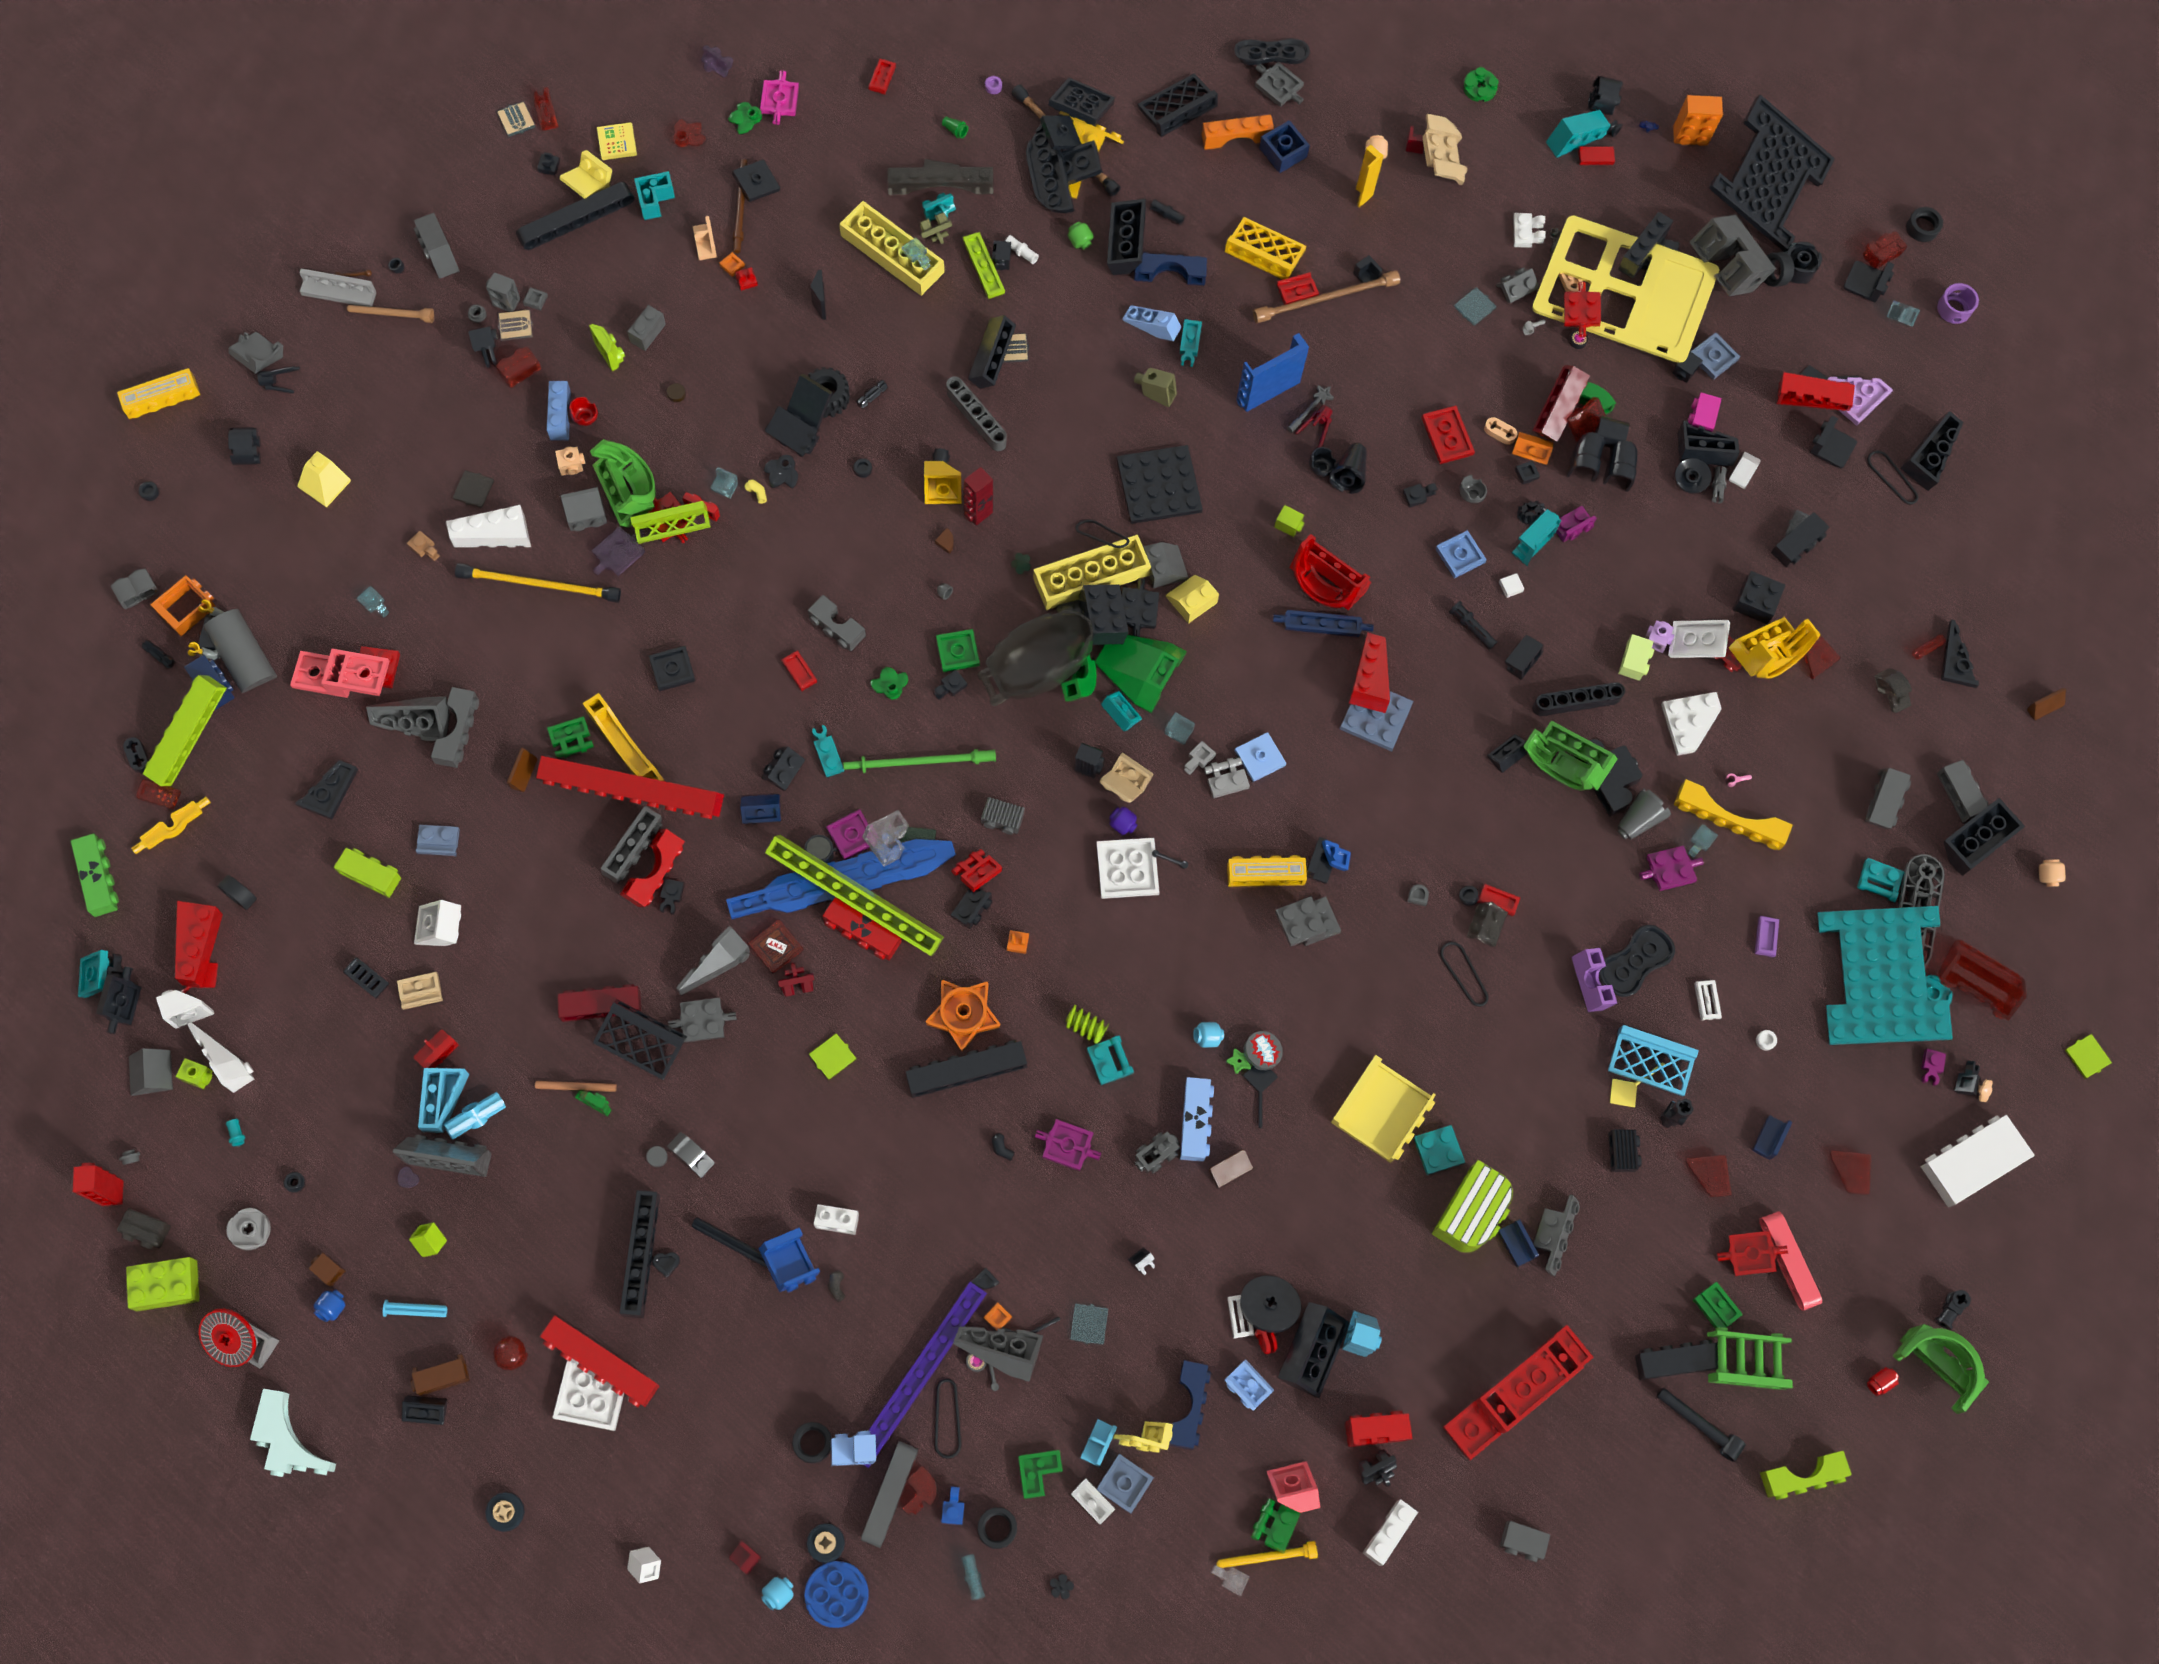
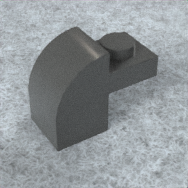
(691, 1154)

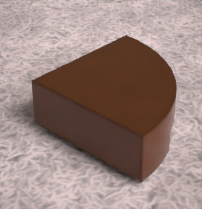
(945, 541)

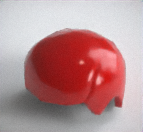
(583, 411)

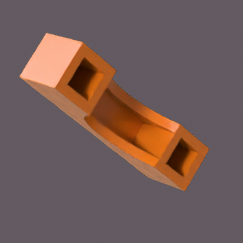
(1217, 133)

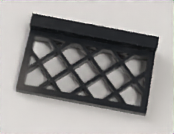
(1186, 112)
(648, 1024)

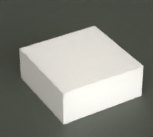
(1511, 585)

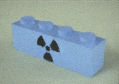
(1195, 1119)

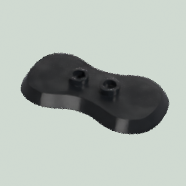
(1284, 51)
(1647, 951)

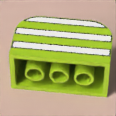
(1475, 1209)

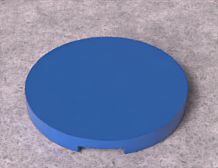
(836, 1594)

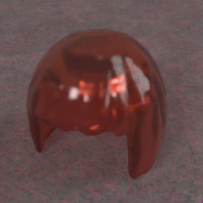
(510, 1353)

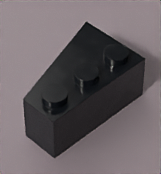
(1706, 445)

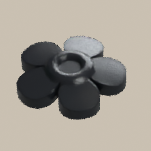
(1061, 1586)

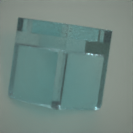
(1903, 313)
(724, 483)
(1179, 728)

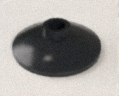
(1694, 468)

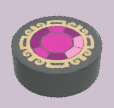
(974, 1363)

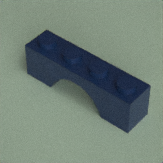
(1191, 268)
(1193, 1378)

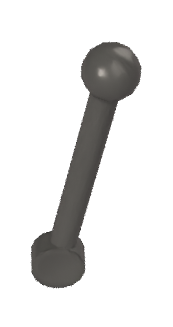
(994, 1386)

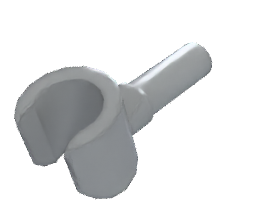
(1529, 326)

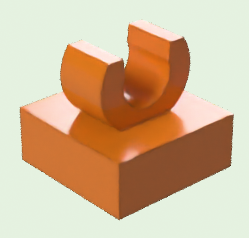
(1017, 942)

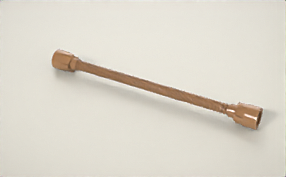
(1264, 313)

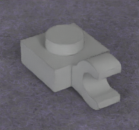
(1201, 756)

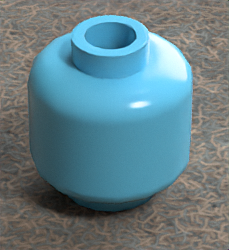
(1208, 1034)
(777, 1593)

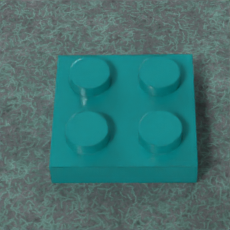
(92, 973)
(1439, 1150)

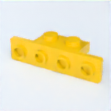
(1088, 132)

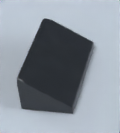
(1508, 753)
(424, 1409)

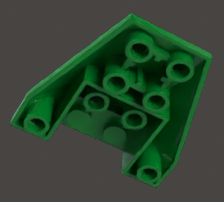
(1140, 668)

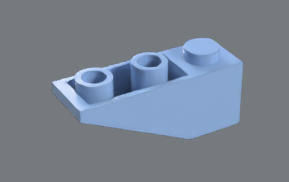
(1155, 322)

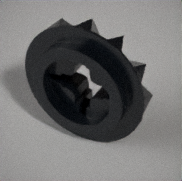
(1529, 517)

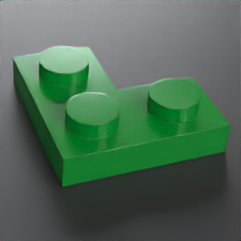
(1032, 1469)

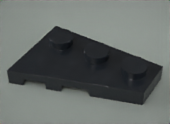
(329, 792)

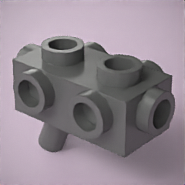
(1162, 1148)

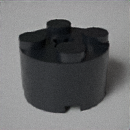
(1605, 95)
(1805, 260)
(244, 446)

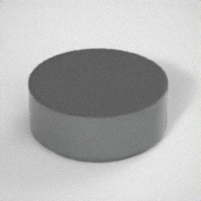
(657, 1156)

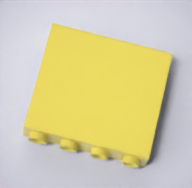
(1383, 1110)

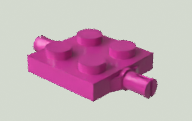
(779, 97)

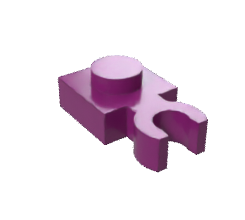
(1933, 1063)

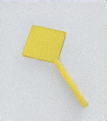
(1624, 1092)

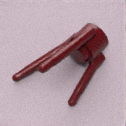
(1321, 416)

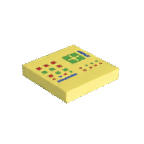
(616, 141)

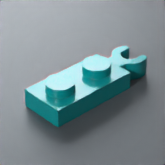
(1190, 340)
(827, 753)

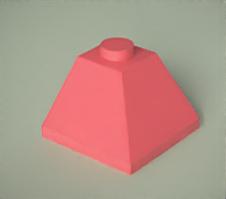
(1295, 1487)

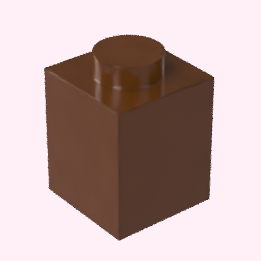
(326, 1269)

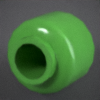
(1080, 235)

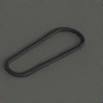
(1887, 482)
(1100, 540)
(1459, 982)
(937, 1418)

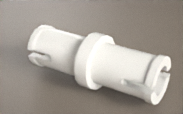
(1022, 250)

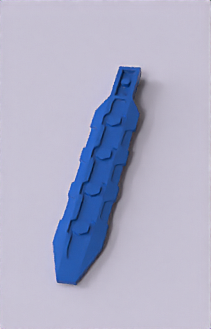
(795, 892)

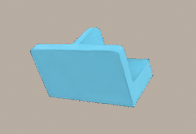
(1098, 1443)

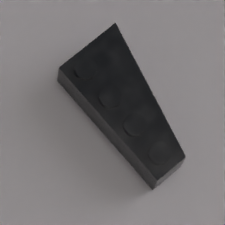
(1931, 454)

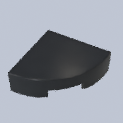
(985, 1280)

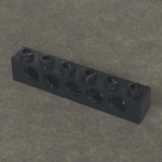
(640, 1254)

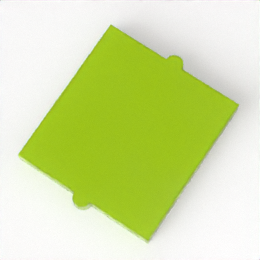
(832, 1056)
(2088, 1056)

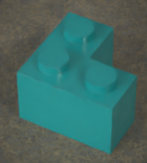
(652, 190)

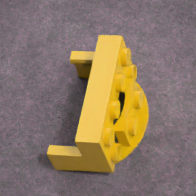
(1768, 663)

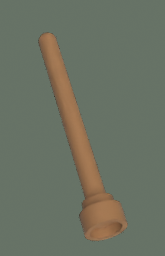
(425, 314)

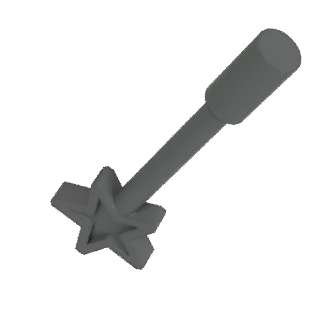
(1322, 395)

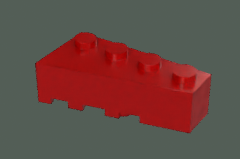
(1815, 392)
(1372, 678)
(195, 940)

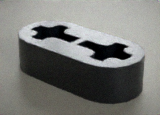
(132, 757)

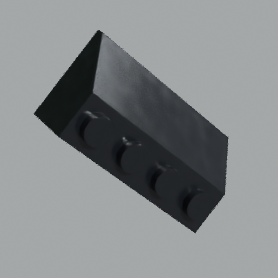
(1126, 236)
(1981, 836)
(1314, 1349)

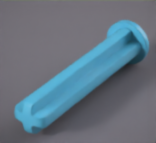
(414, 1309)

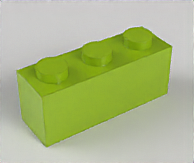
(368, 872)

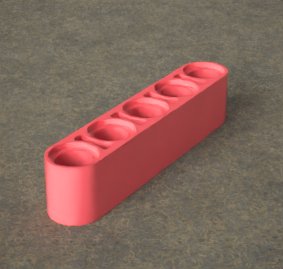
(1792, 1264)

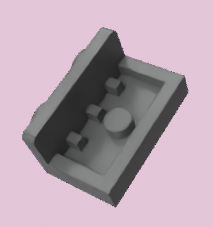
(1519, 284)

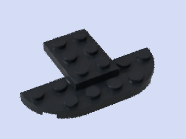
(1056, 170)

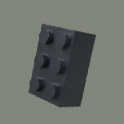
(1106, 611)

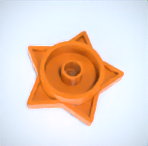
(958, 999)

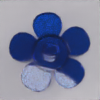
(1648, 125)

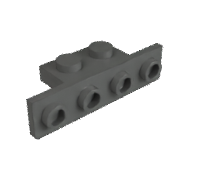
(1554, 1233)

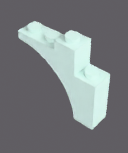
(274, 1429)

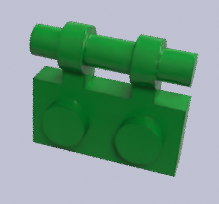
(568, 732)
(1281, 1529)

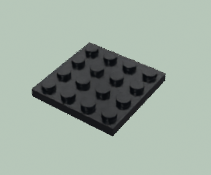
(1159, 484)

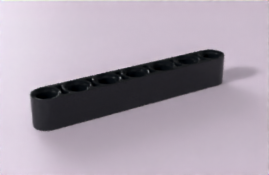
(575, 216)

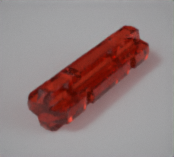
(1929, 646)

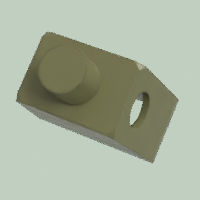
(1158, 385)

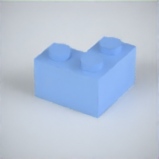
(853, 1450)

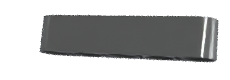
(976, 406)
(889, 1494)

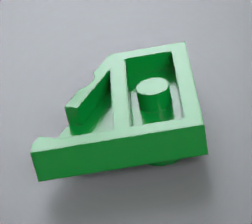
(595, 1101)

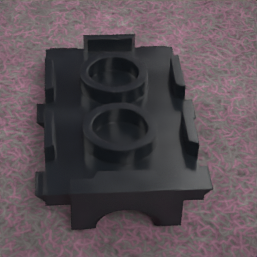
(792, 431)

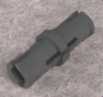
(1719, 484)

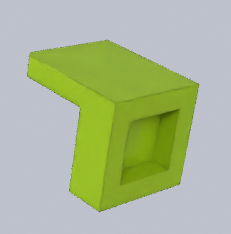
(428, 1239)

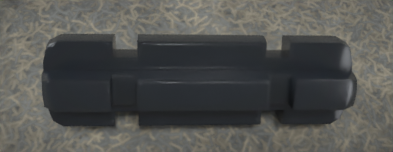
(872, 393)
(158, 654)

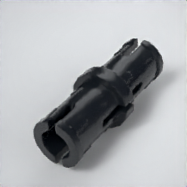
(1167, 212)

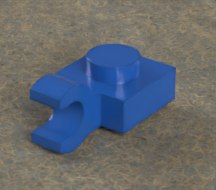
(952, 1510)

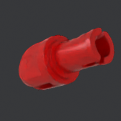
(1266, 1341)

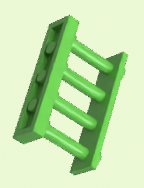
(1740, 1377)

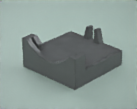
(256, 351)

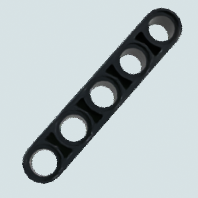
(1584, 693)

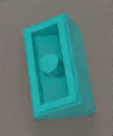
(1121, 710)

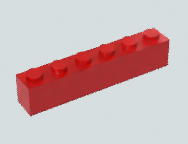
(599, 1361)

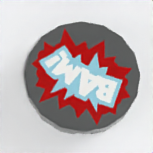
(1263, 1050)

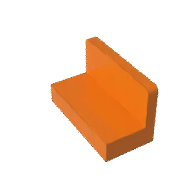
(1533, 448)

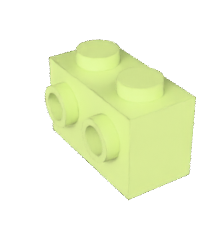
(1636, 657)

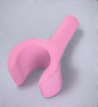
(1737, 778)

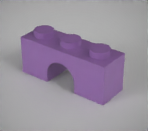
(1587, 967)

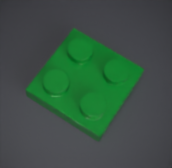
(957, 650)

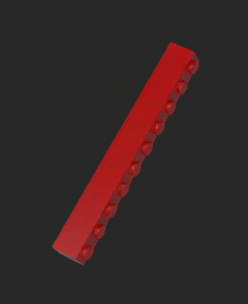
(630, 786)

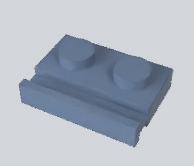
(437, 840)

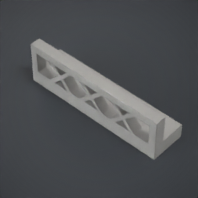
(336, 289)

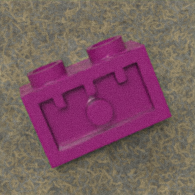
(1575, 523)

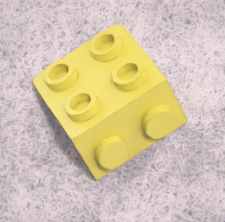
(1154, 1437)

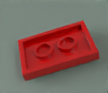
(1448, 434)

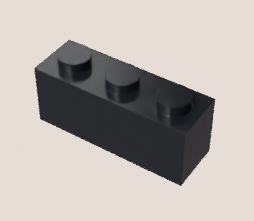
(1800, 540)

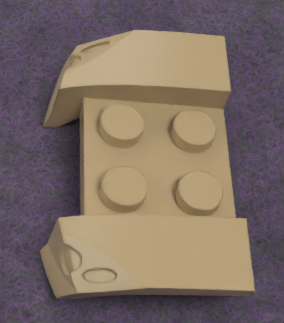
(1441, 148)

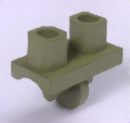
(928, 230)

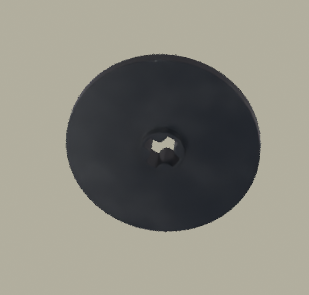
(1281, 1314)

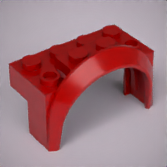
(1317, 558)

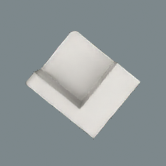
(644, 1564)

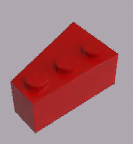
(1378, 1429)

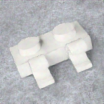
(1523, 227)

